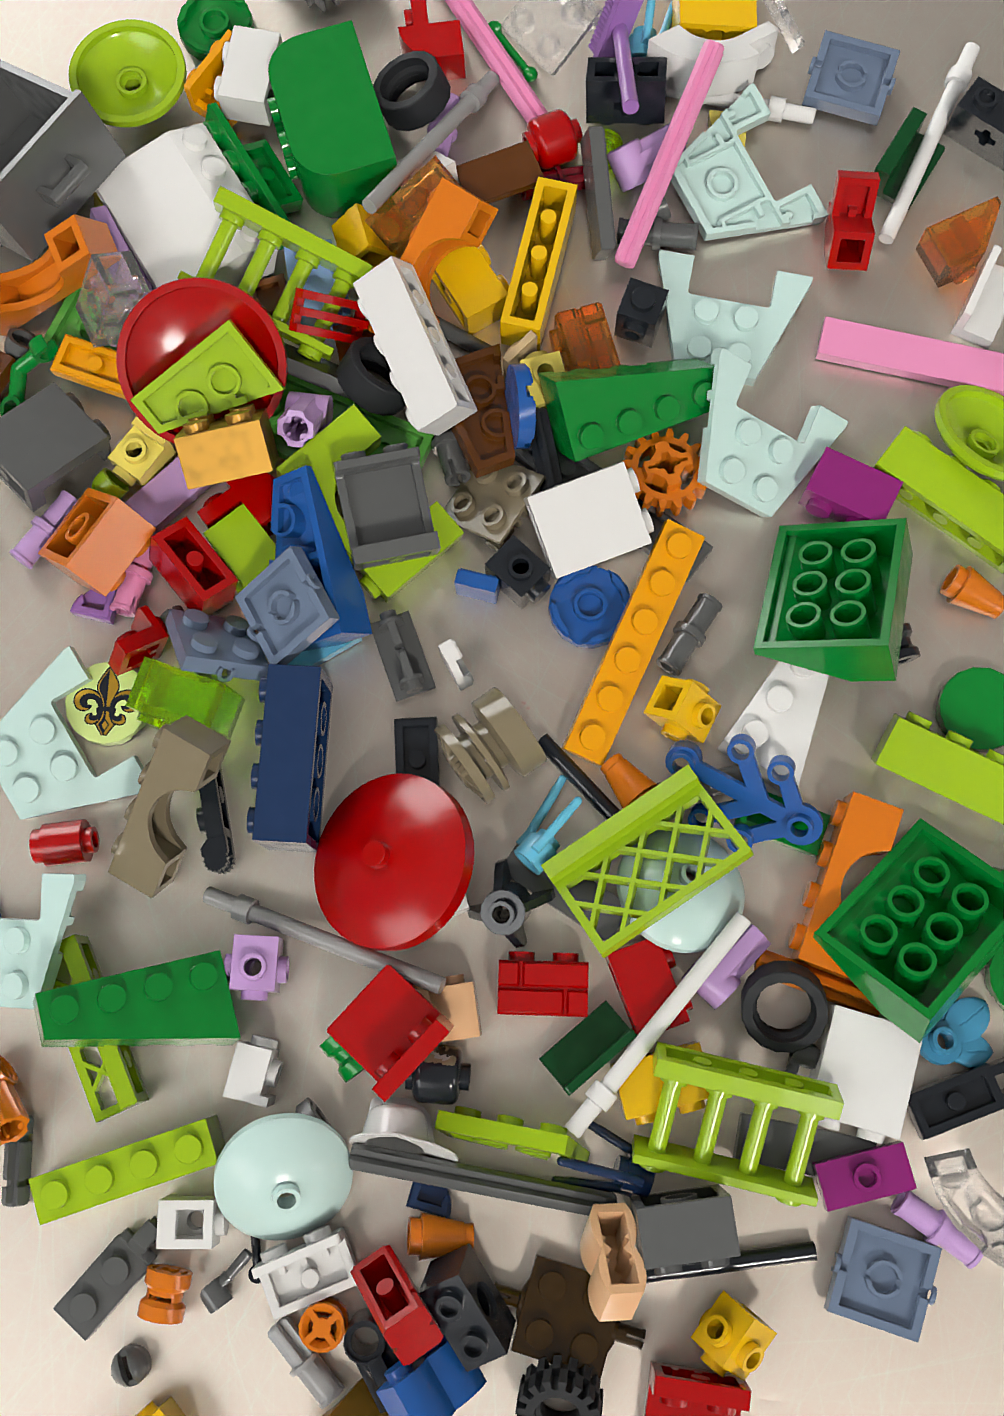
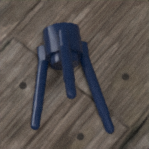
(626, 1176)

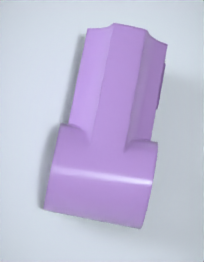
(635, 159)
(304, 417)
(737, 961)

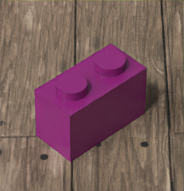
(848, 490)

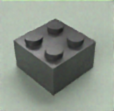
(685, 1228)

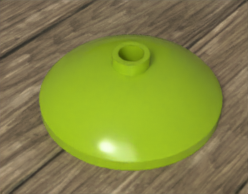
(125, 58)
(973, 427)

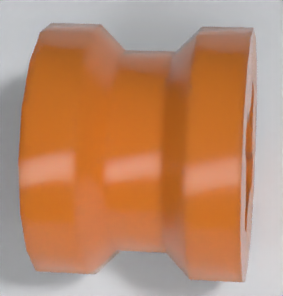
(316, 1330)

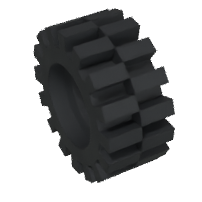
(561, 1382)

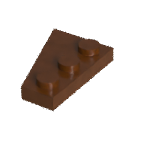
(486, 434)

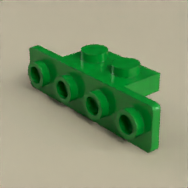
(255, 167)

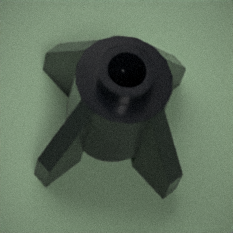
(515, 899)

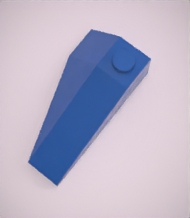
(304, 521)

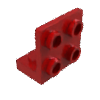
(389, 1030)
(694, 1392)

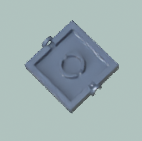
(851, 77)
(286, 607)
(215, 643)
(883, 1279)

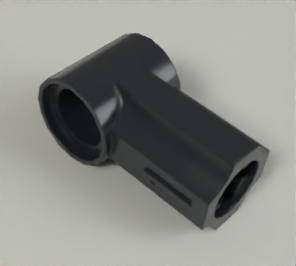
(370, 1359)

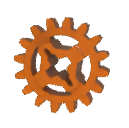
(669, 466)

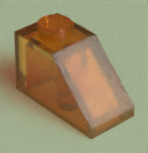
(407, 205)
(958, 243)

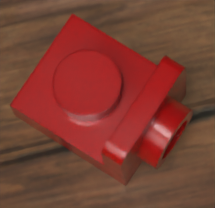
(144, 639)

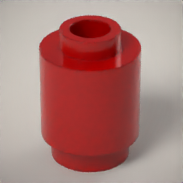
(64, 843)

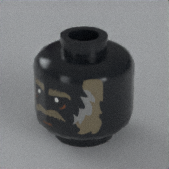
(440, 1076)

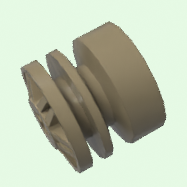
(490, 745)

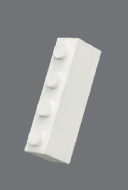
(414, 347)

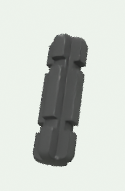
(17, 1169)

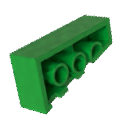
(622, 403)
(155, 1005)

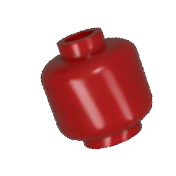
(553, 138)

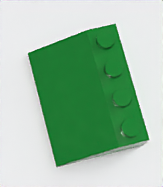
(838, 598)
(918, 928)

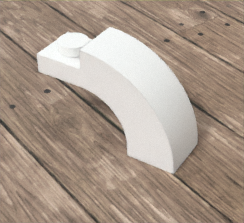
(737, 68)

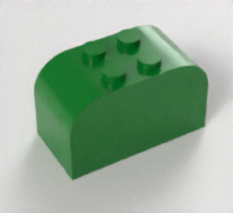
(329, 118)

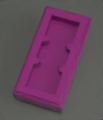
(864, 1176)

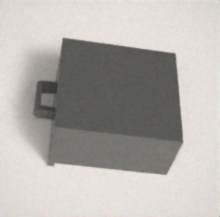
(49, 157)

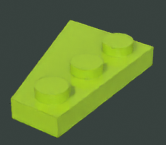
(208, 379)
(509, 1130)

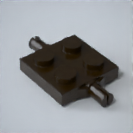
(558, 1318)

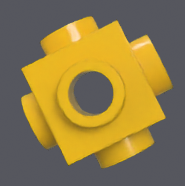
(682, 709)
(732, 1337)

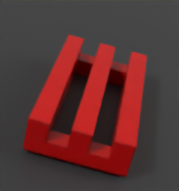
(358, 322)

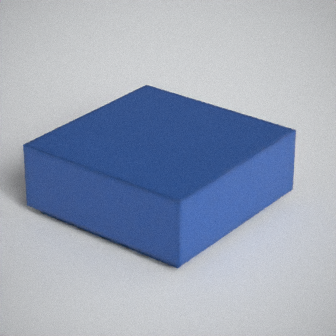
(477, 585)

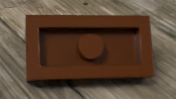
(501, 173)

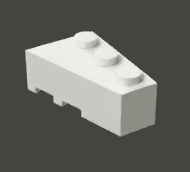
(781, 718)

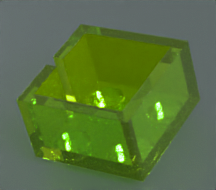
(168, 693)

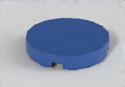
(520, 405)
(588, 606)

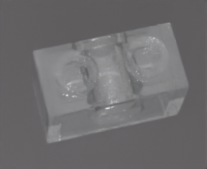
(109, 294)

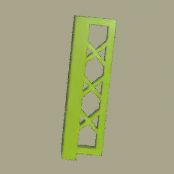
(117, 1059)

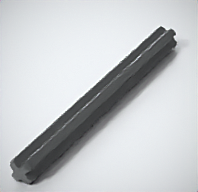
(476, 1179)

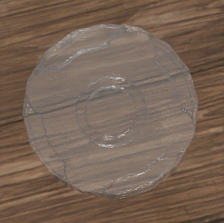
(785, 24)

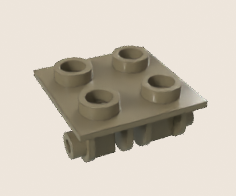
(494, 503)

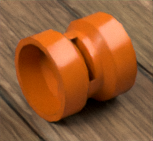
(164, 1294)

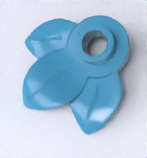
(962, 1032)

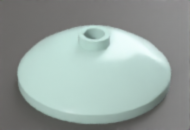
(700, 919)
(280, 1157)

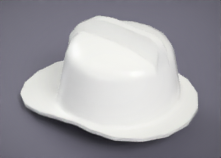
(402, 1127)

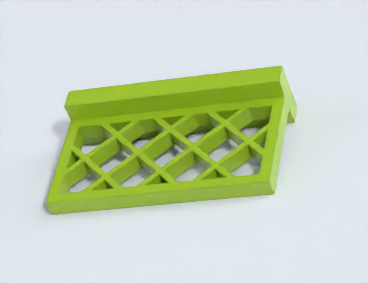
(631, 827)

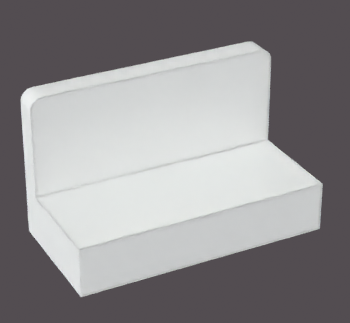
(984, 304)

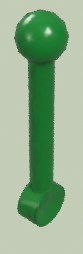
(529, 72)

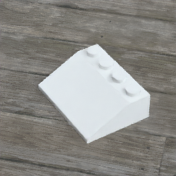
(167, 207)

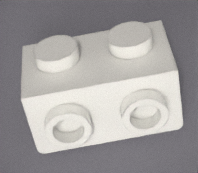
(307, 1271)

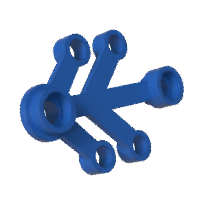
(751, 795)

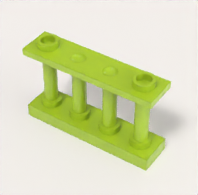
(310, 253)
(722, 1080)

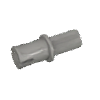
(305, 1363)

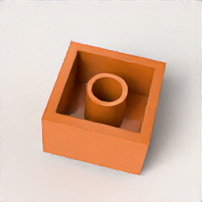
(98, 541)

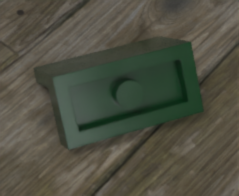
(899, 156)
(587, 1047)

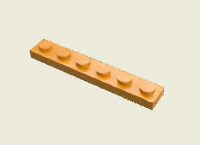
(633, 643)

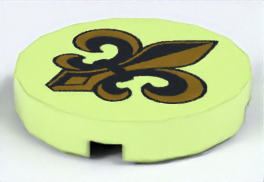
(99, 707)

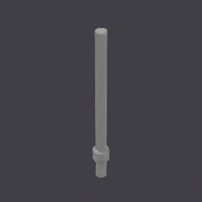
(470, 102)
(248, 910)

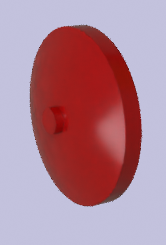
(180, 317)
(394, 862)

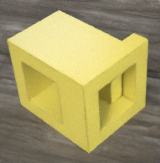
(140, 469)

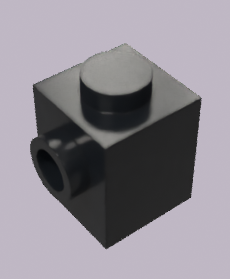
(641, 312)
(519, 572)

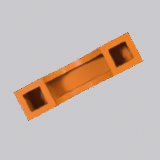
(449, 223)
(55, 274)
(860, 830)

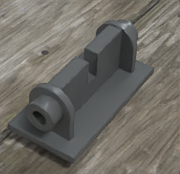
(402, 654)

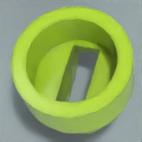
(108, 483)

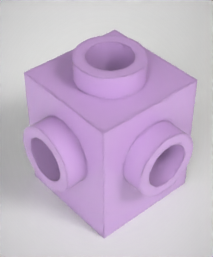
(248, 951)

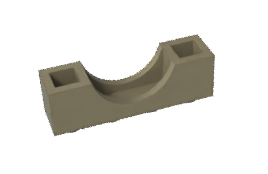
(149, 847)

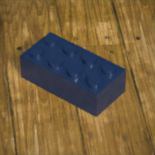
(291, 758)

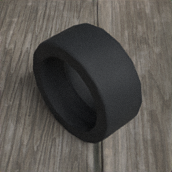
(421, 107)
(362, 386)
(784, 1039)

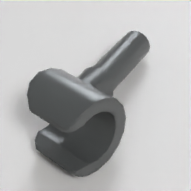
(805, 1058)
(216, 1292)

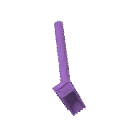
(612, 40)

